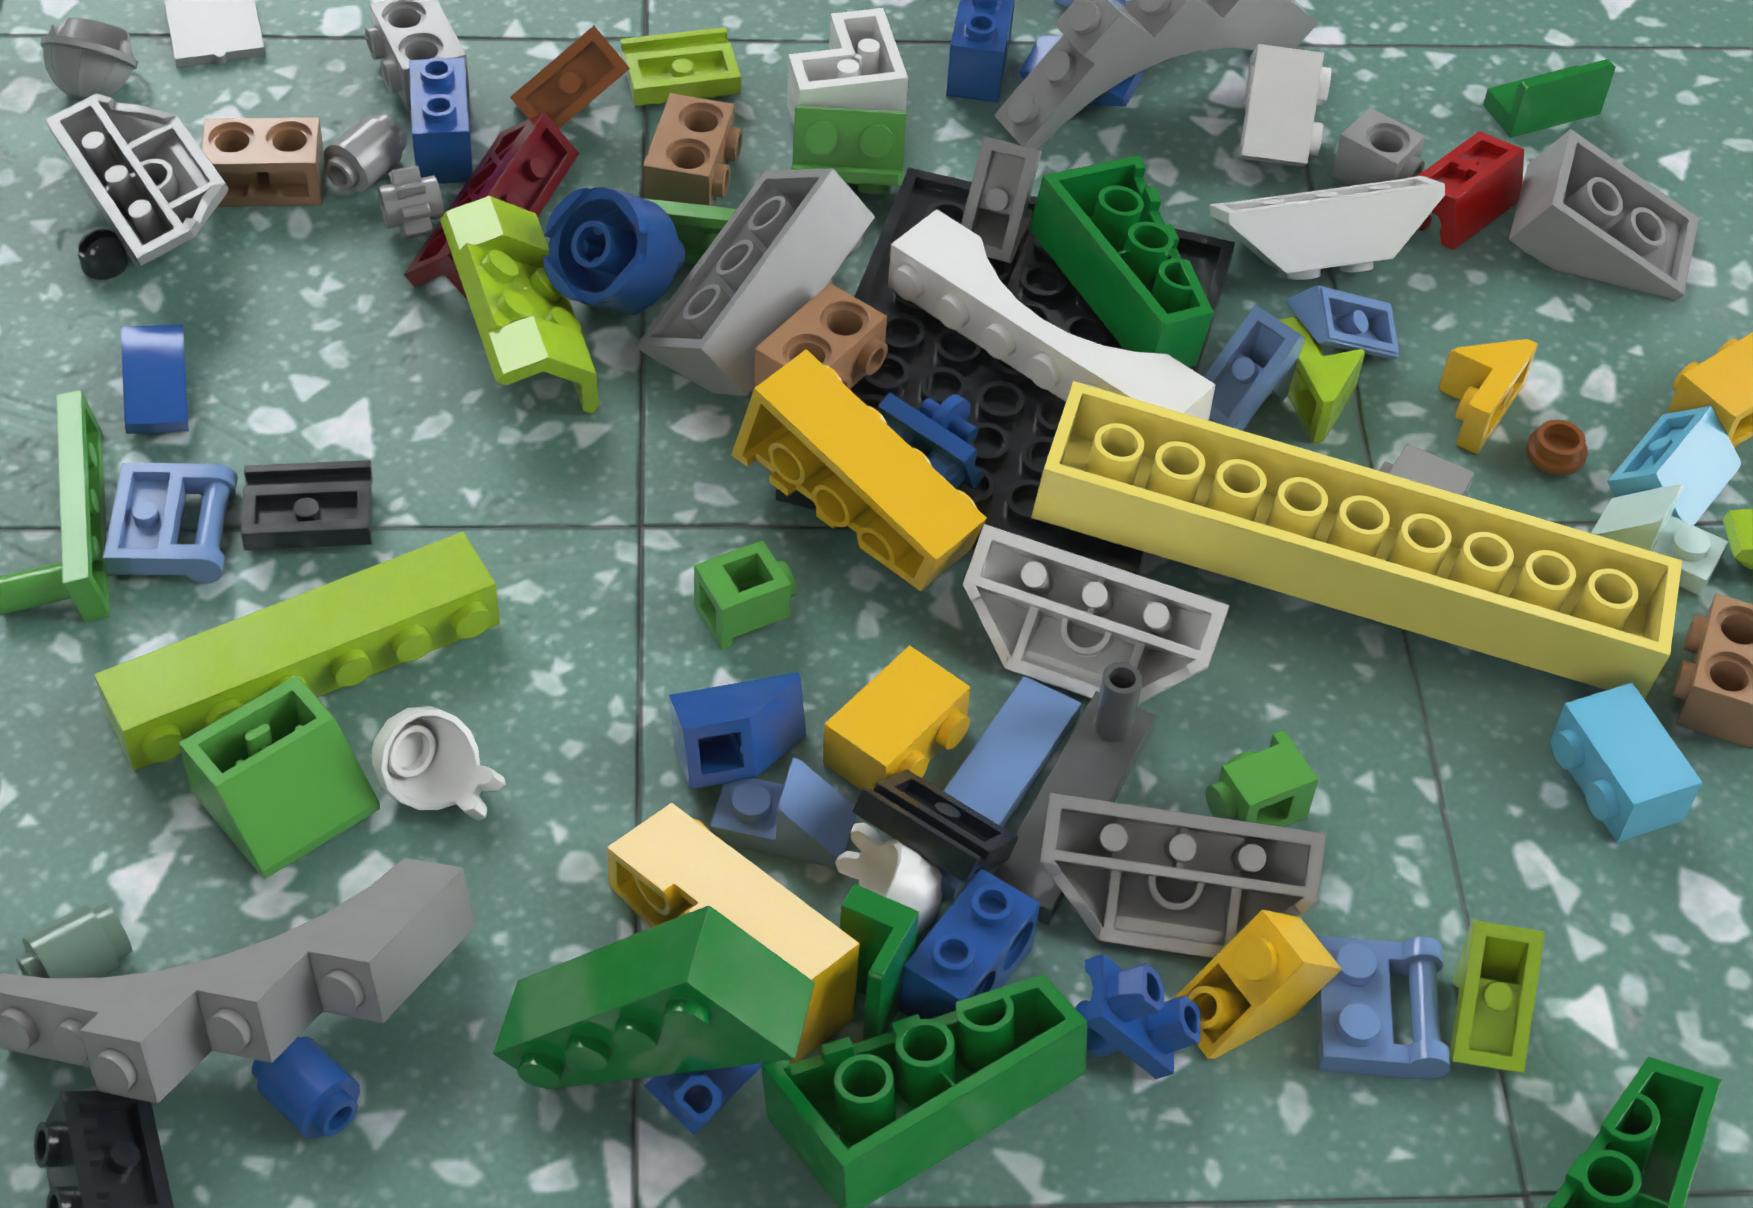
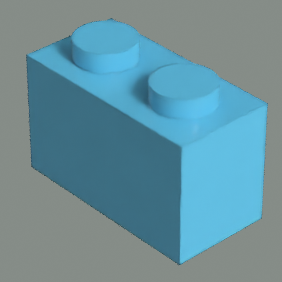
(1624, 762)

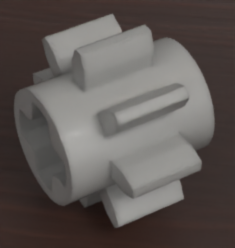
(410, 201)

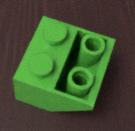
(278, 776)

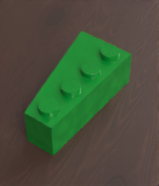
(1122, 257)
(929, 1087)
(1645, 1143)

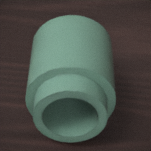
(76, 945)

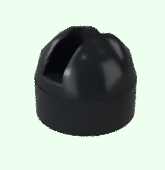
(102, 254)

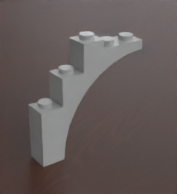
(1114, 41)
(252, 1003)

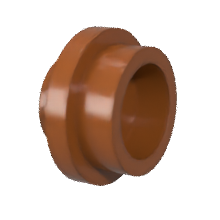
(1557, 447)

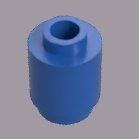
(309, 1089)

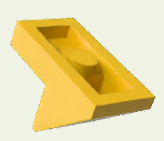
(1487, 384)

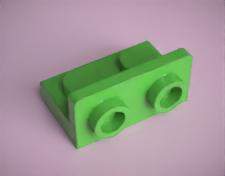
(855, 142)

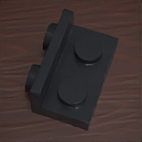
(102, 1153)

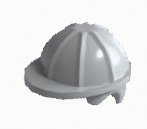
(88, 57)

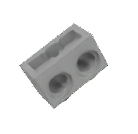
(409, 32)

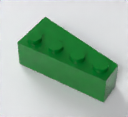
(656, 1006)

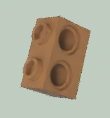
(692, 151)
(267, 160)
(835, 331)
(1719, 678)

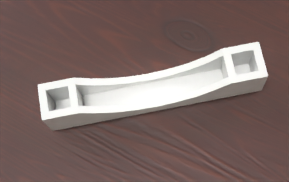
(950, 277)

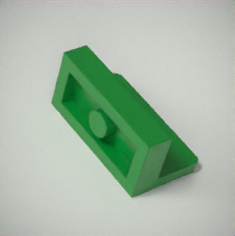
(1550, 98)
(886, 942)

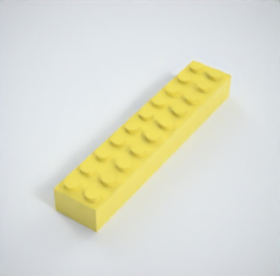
(1360, 540)

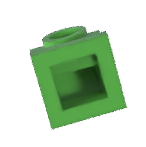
(742, 592)
(1265, 785)

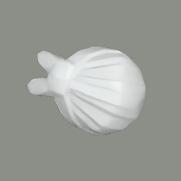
(432, 762)
(893, 872)

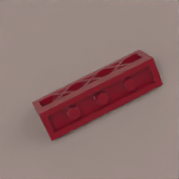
(518, 169)

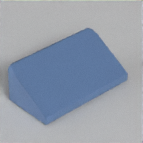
(1347, 321)

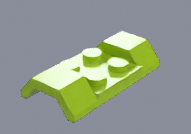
(515, 306)

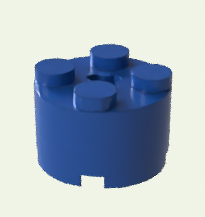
(611, 250)

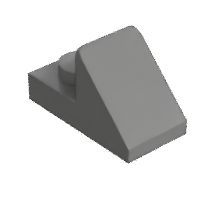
(1001, 196)

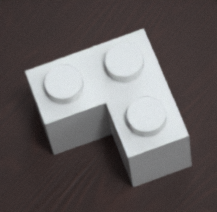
(856, 71)
(1282, 105)

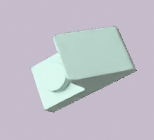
(1648, 523)

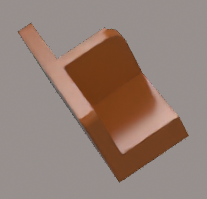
(571, 79)

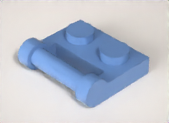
(149, 518)
(1357, 1009)

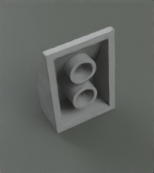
(1602, 221)

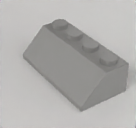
(756, 276)

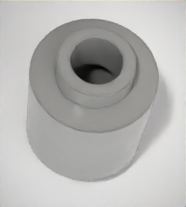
(364, 153)

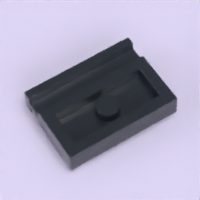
(307, 505)
(935, 825)

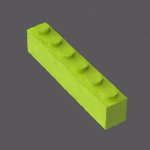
(322, 636)

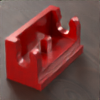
(1480, 185)

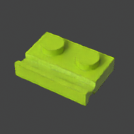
(682, 64)

